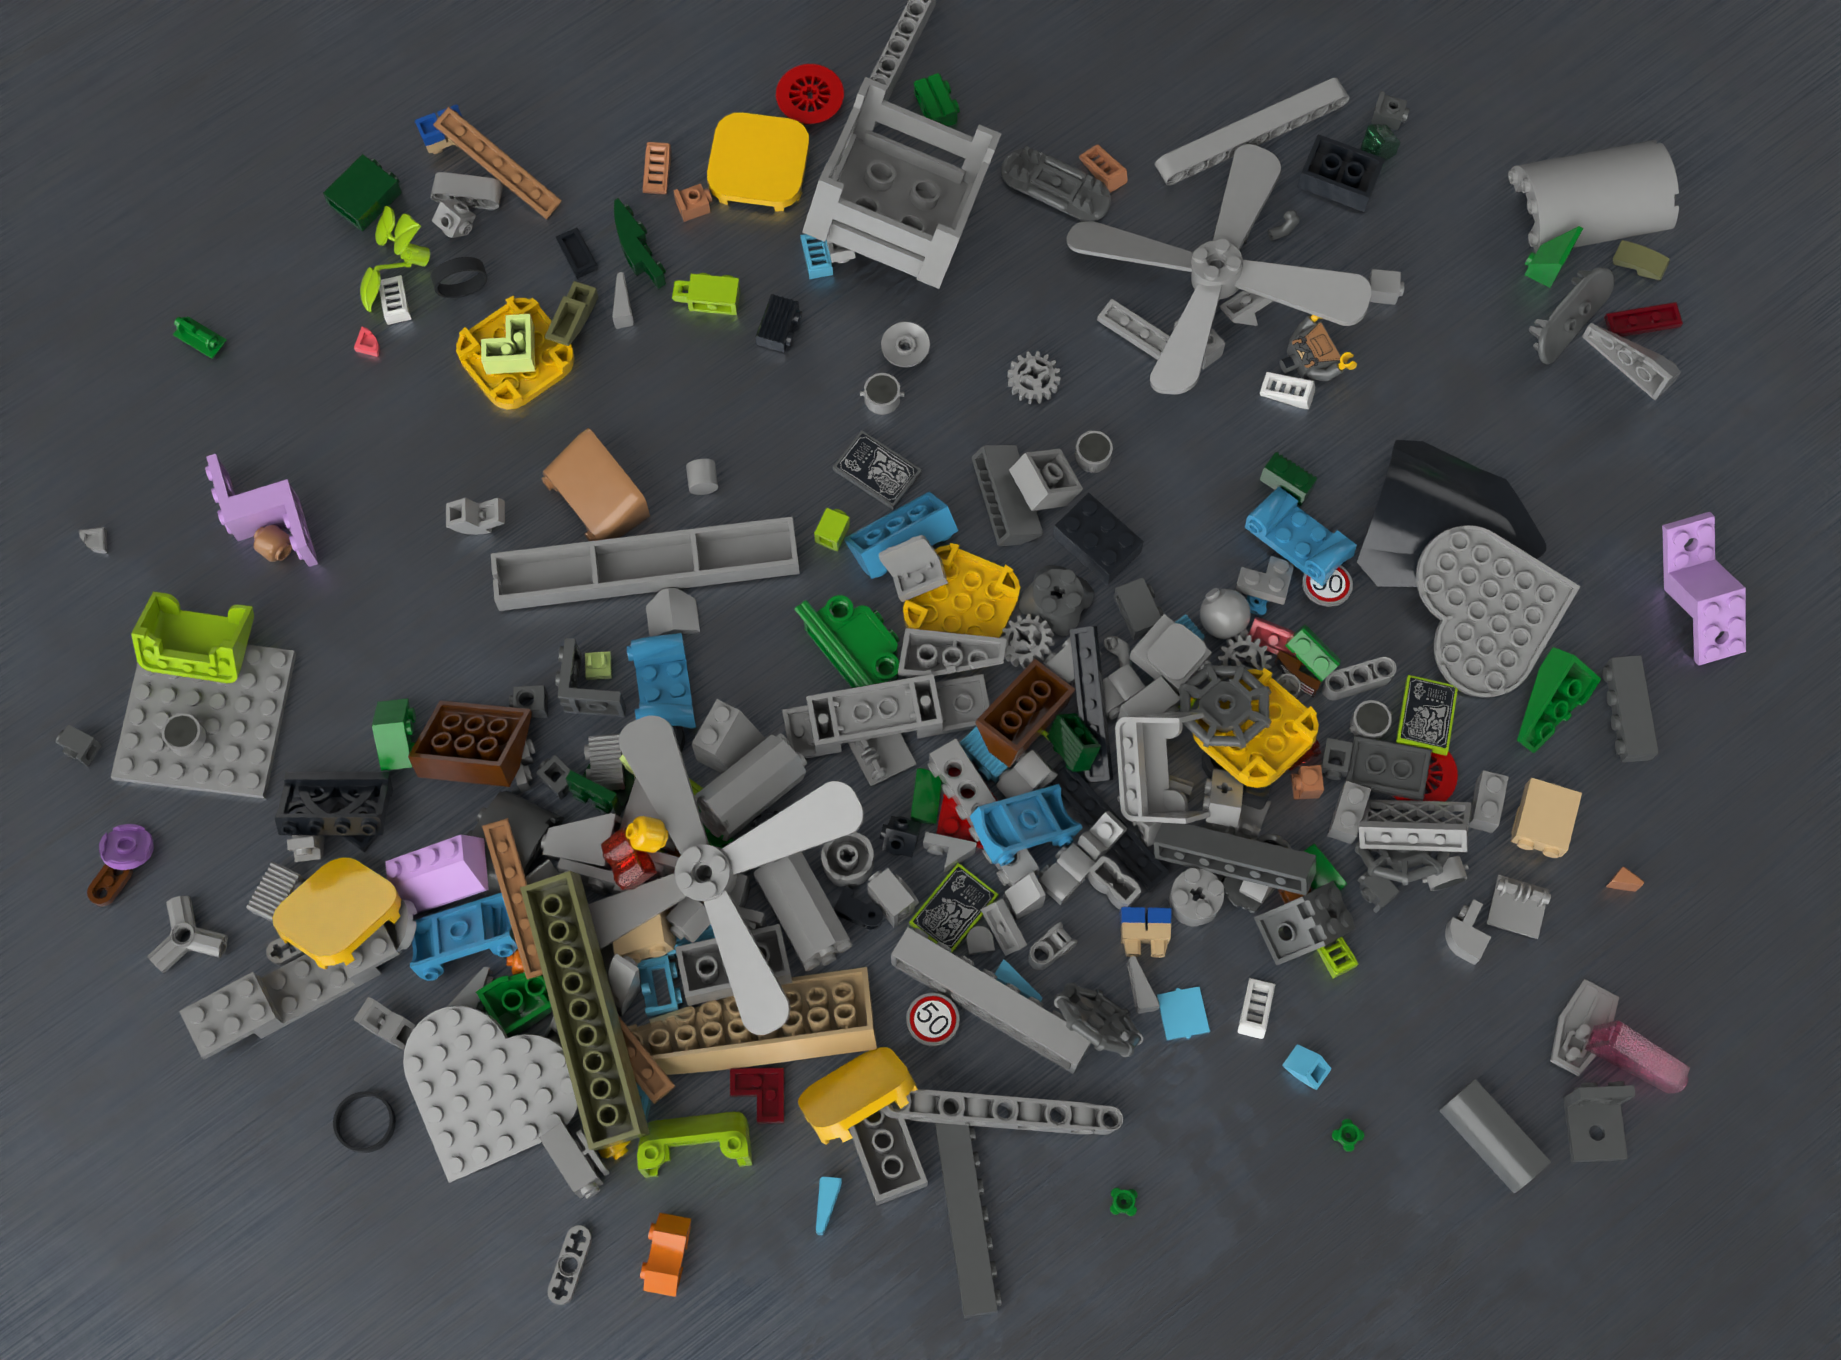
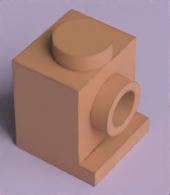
(693, 202)
(1307, 782)

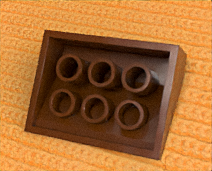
(472, 743)

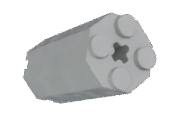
(750, 786)
(803, 910)

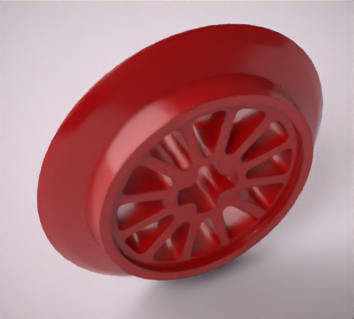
(813, 73)
(1449, 777)

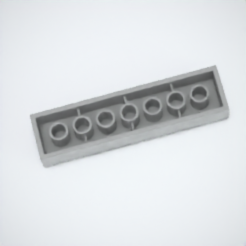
(989, 999)

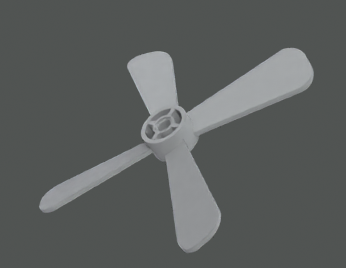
(1220, 270)
(812, 821)

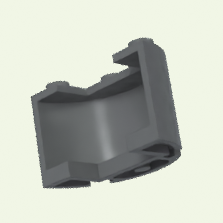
(527, 824)

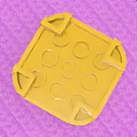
(758, 160)
(515, 389)
(973, 601)
(1274, 748)
(336, 911)
(855, 1093)

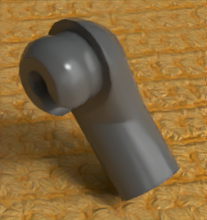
(1285, 229)

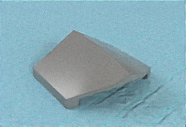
(672, 613)

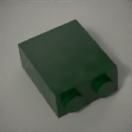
(362, 192)

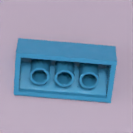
(919, 517)

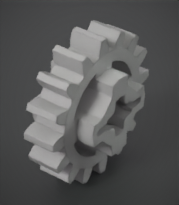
(1041, 370)
(1034, 631)
(1249, 652)

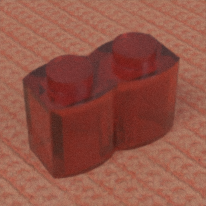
(628, 865)

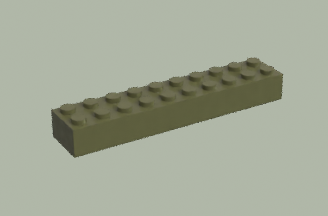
(584, 1011)

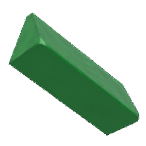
(926, 797)
(1324, 870)

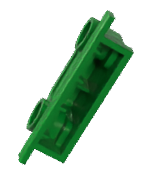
(853, 640)

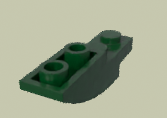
(634, 244)

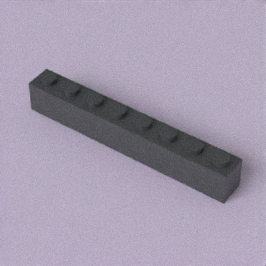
(967, 1217)

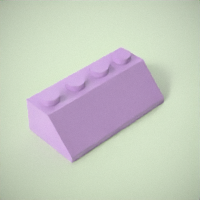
(440, 872)

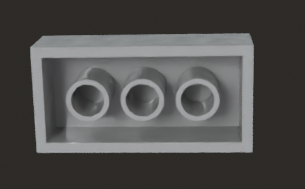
(705, 973)
(888, 1156)

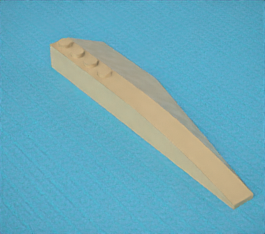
(827, 1018)

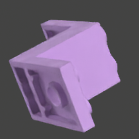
(260, 507)
(1704, 588)

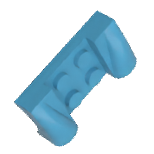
(1299, 536)
(663, 679)
(1023, 823)
(460, 933)

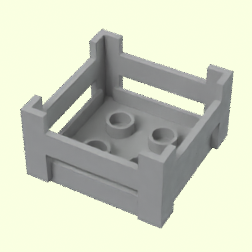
(893, 197)

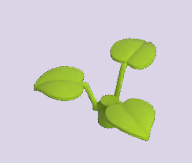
(411, 253)

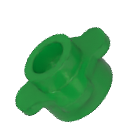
(1355, 1135)
(1128, 1208)

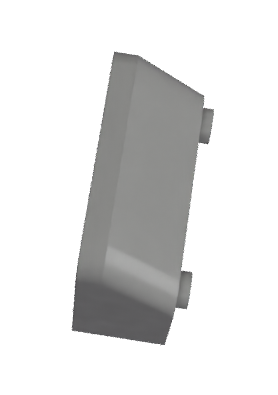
(1144, 768)

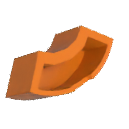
(669, 1242)

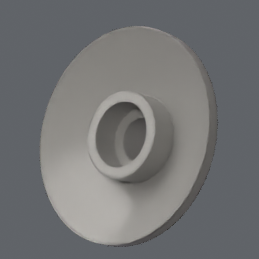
(908, 335)

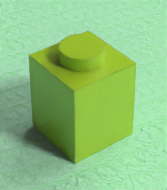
(832, 529)

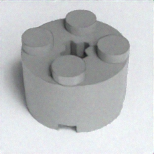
(848, 873)
(1194, 882)

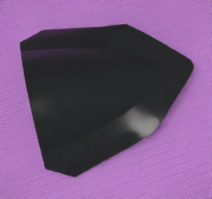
(1430, 494)

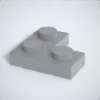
(1269, 585)

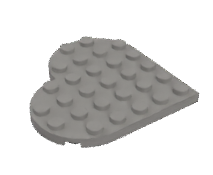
(1492, 608)
(484, 1090)

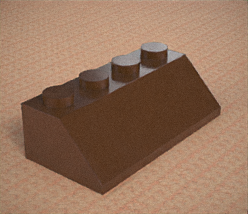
(1023, 712)

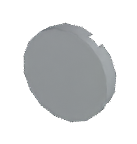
(404, 929)

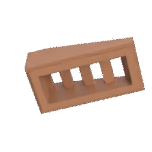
(657, 153)
(1113, 179)

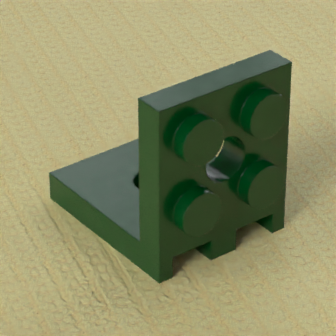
(599, 796)

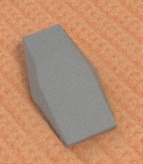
(1586, 1008)

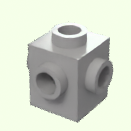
(454, 218)

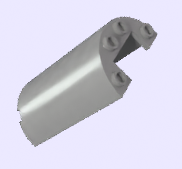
(1603, 191)

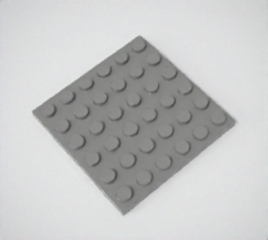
(238, 719)

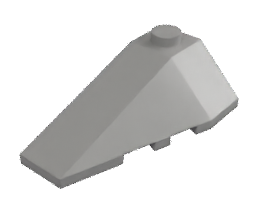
(1643, 366)
(945, 653)

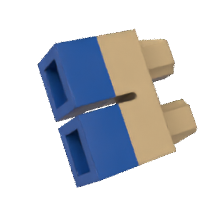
(432, 137)
(1156, 933)

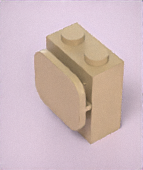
(1545, 818)
(647, 940)

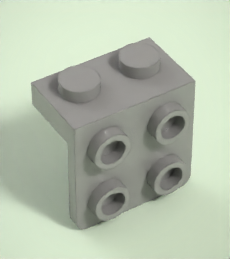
(914, 567)

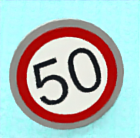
(1334, 592)
(932, 1019)

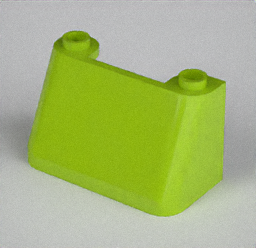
(190, 641)
(727, 1128)

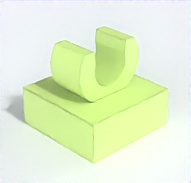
(598, 665)

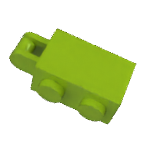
(709, 293)

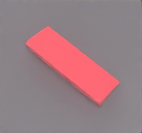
(1271, 636)

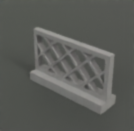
(1419, 835)

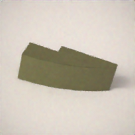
(572, 313)

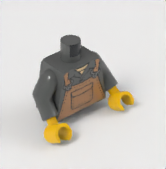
(1314, 353)

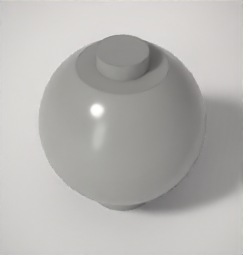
(1225, 614)

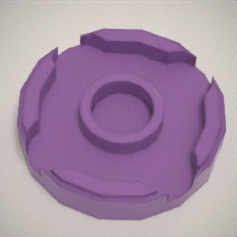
(126, 847)

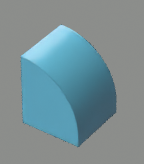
(1307, 1066)

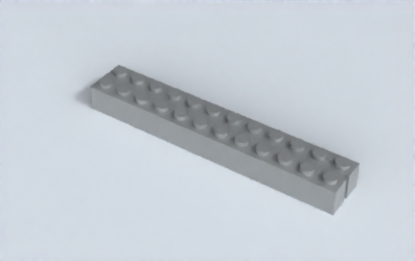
(644, 563)

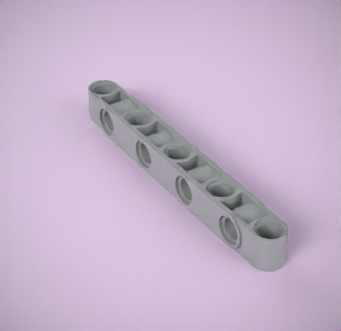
(1022, 1112)

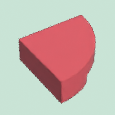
(367, 343)

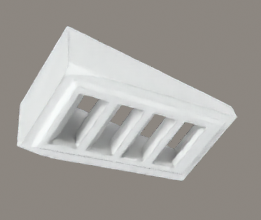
(396, 315)
(1298, 383)
(1251, 1024)

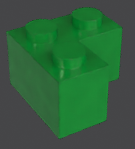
(393, 732)

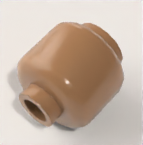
(272, 543)

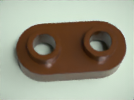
(107, 880)

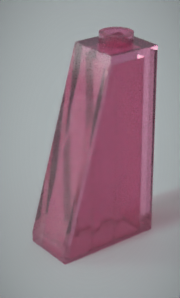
(1638, 1056)

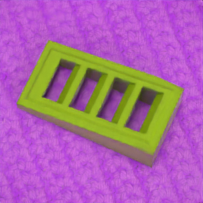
(1329, 961)

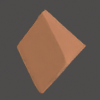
(1625, 880)

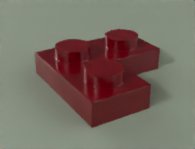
(766, 1085)

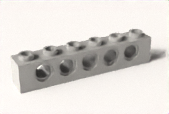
(953, 756)

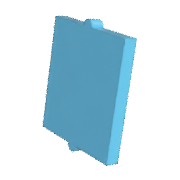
(1183, 1013)

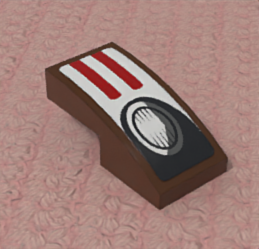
(1289, 664)

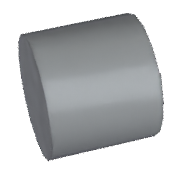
(702, 476)

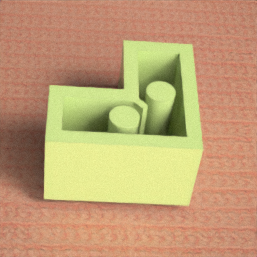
(515, 351)

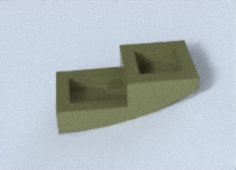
(1643, 259)

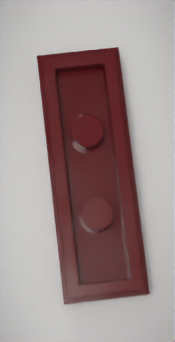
(1644, 320)

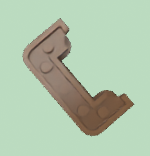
(596, 488)

